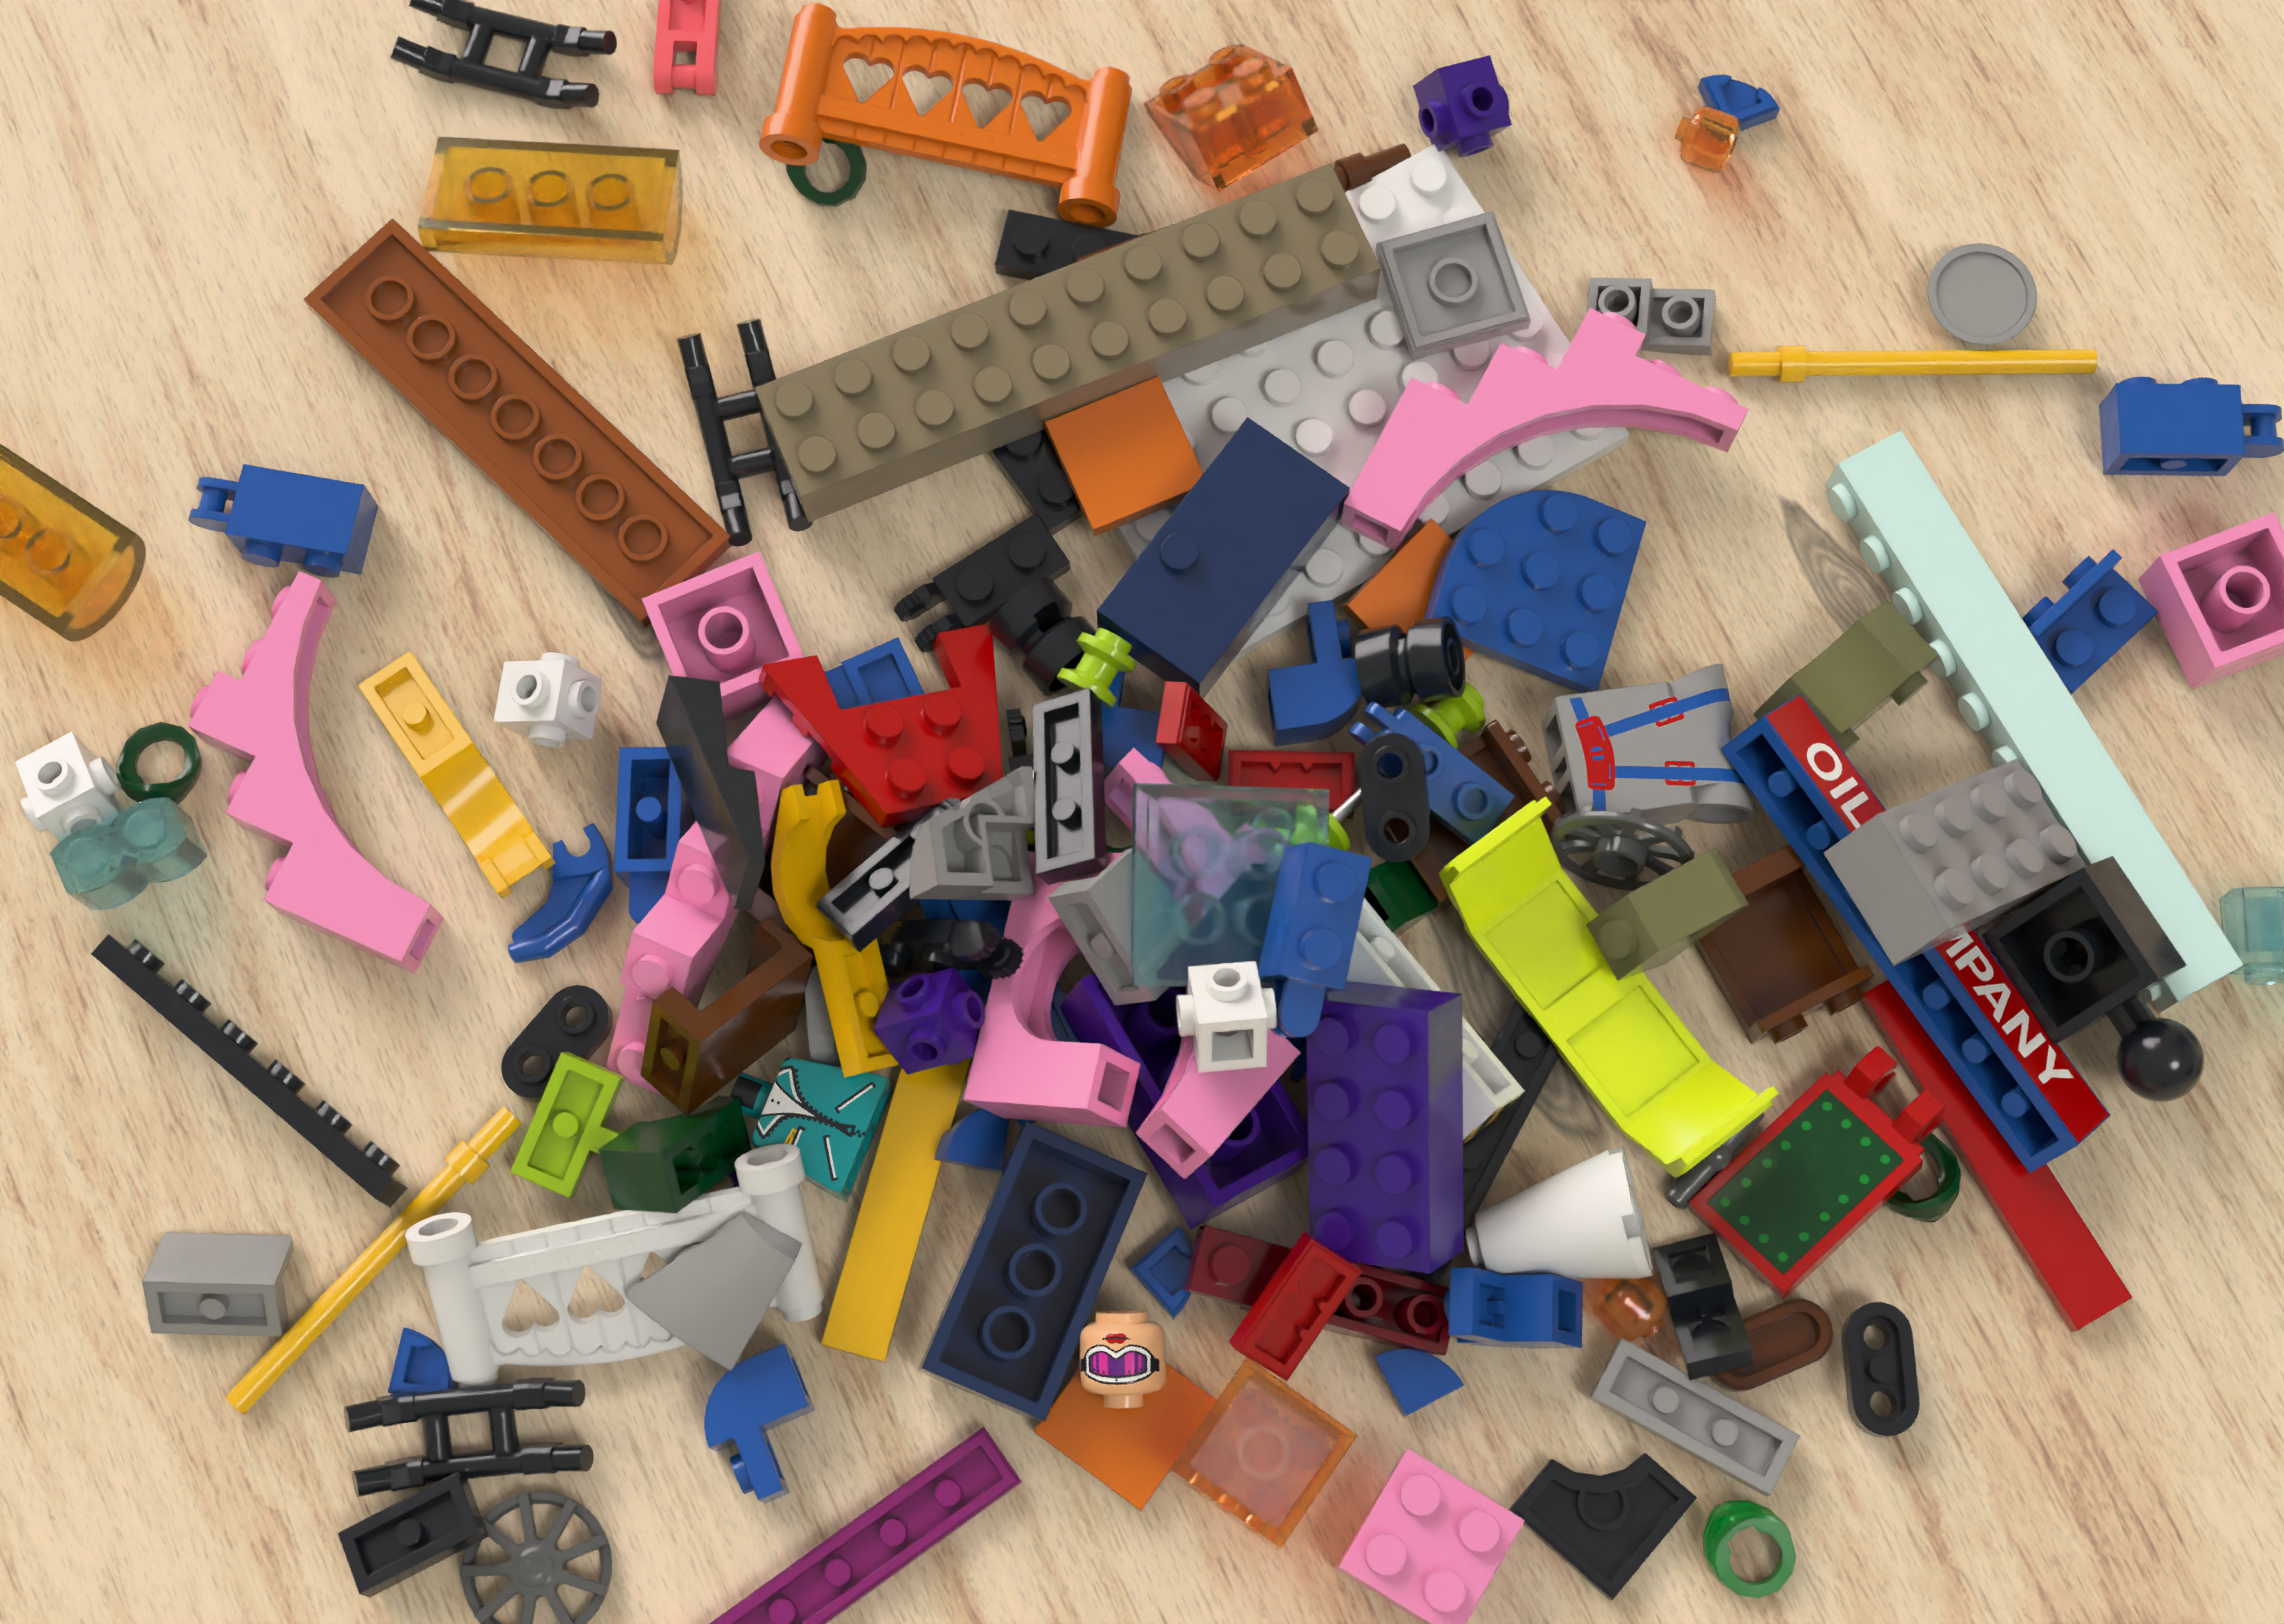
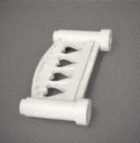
(476, 1280)

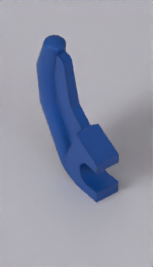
(574, 900)

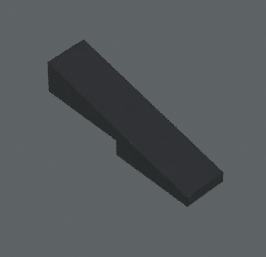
(719, 795)

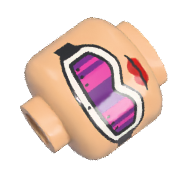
(1122, 1357)

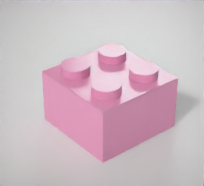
(2222, 600)
(725, 630)
(1429, 1543)

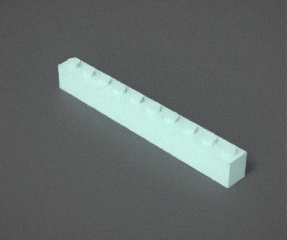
(2016, 693)

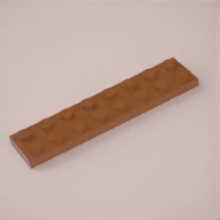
(517, 420)

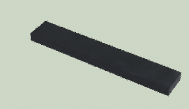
(1529, 1059)

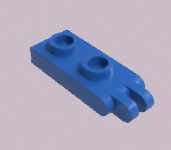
(1458, 790)

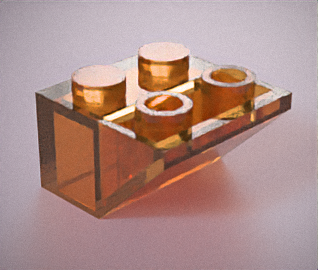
(1232, 114)

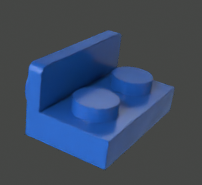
(2088, 620)

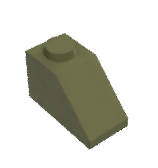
(1667, 915)

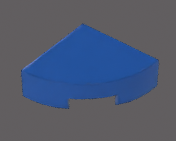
(1739, 99)
(975, 1141)
(1165, 1271)
(420, 1365)
(1416, 1378)

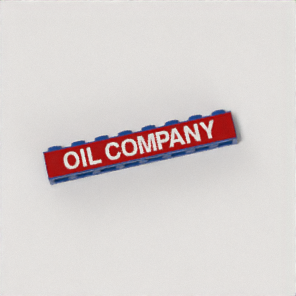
(1951, 989)

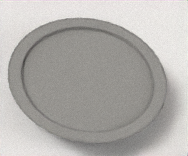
(1982, 294)

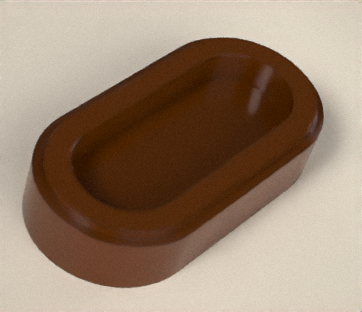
(1781, 1343)

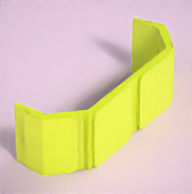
(1607, 1030)

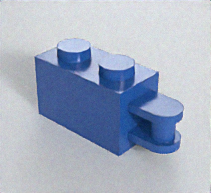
(2183, 428)
(290, 519)
(649, 824)
(1311, 931)

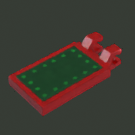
(1817, 1173)

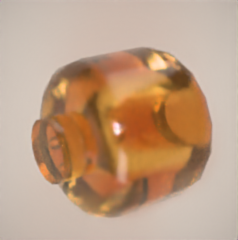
(1708, 138)
(1630, 1307)

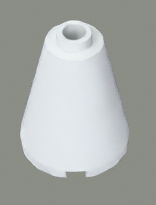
(1567, 1225)

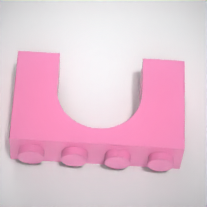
(1017, 1059)

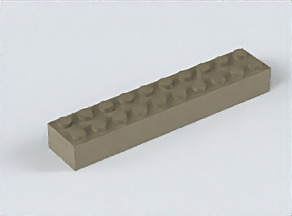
(1068, 341)

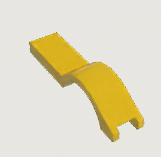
(455, 773)
(850, 980)

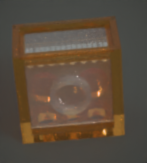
(1262, 1453)

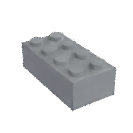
(1954, 860)

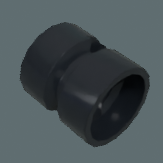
(1040, 629)
(1421, 662)

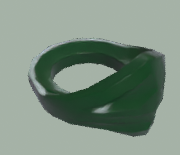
(848, 192)
(127, 769)
(1948, 1182)

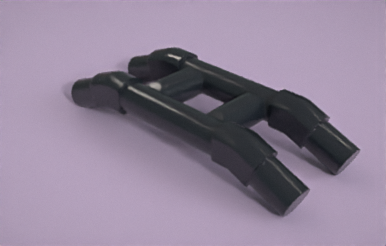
(528, 79)
(711, 416)
(440, 1461)

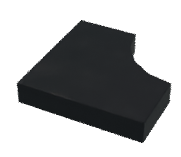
(1604, 1521)

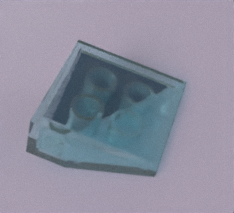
(1210, 872)

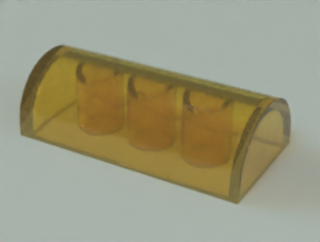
(553, 201)
(62, 553)

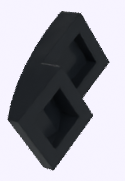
(1702, 1306)

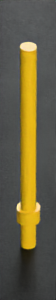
(1794, 363)
(464, 1164)

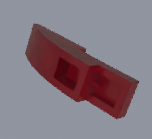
(1376, 1309)

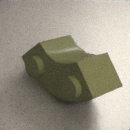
(1860, 674)

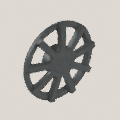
(1615, 850)
(537, 1564)

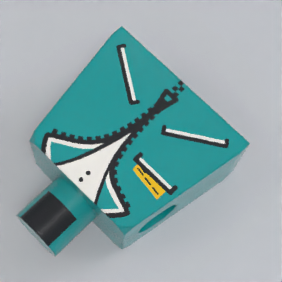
(820, 1114)

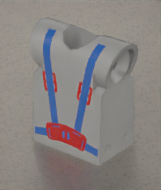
(1649, 751)

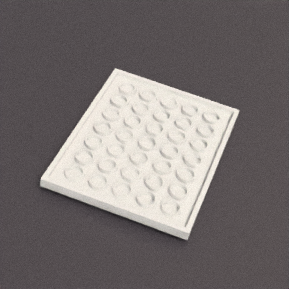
(1339, 382)

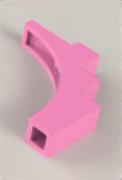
(1520, 398)
(280, 795)
(691, 921)
(1195, 1107)

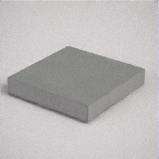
(1452, 285)

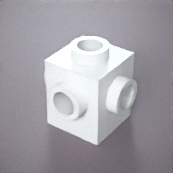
(548, 700)
(76, 798)
(1227, 1016)

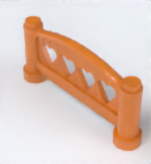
(820, 103)

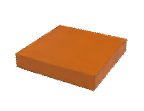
(1125, 455)
(1403, 584)
(1126, 1446)

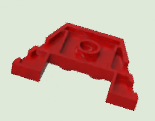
(907, 750)

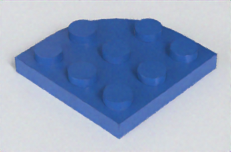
(1540, 584)

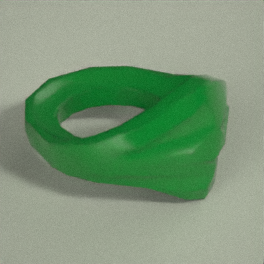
(1724, 1524)

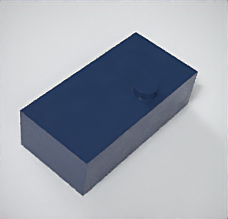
(1223, 558)
(1032, 1272)

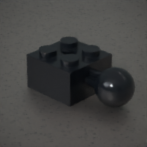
(2124, 959)

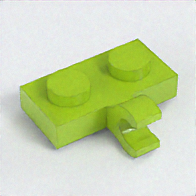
(569, 1125)

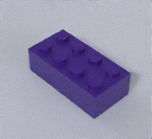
(1387, 1126)
(1258, 1152)

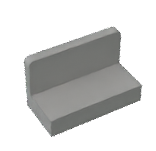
(1100, 922)
(218, 1284)

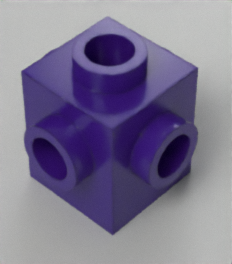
(1463, 106)
(930, 1020)

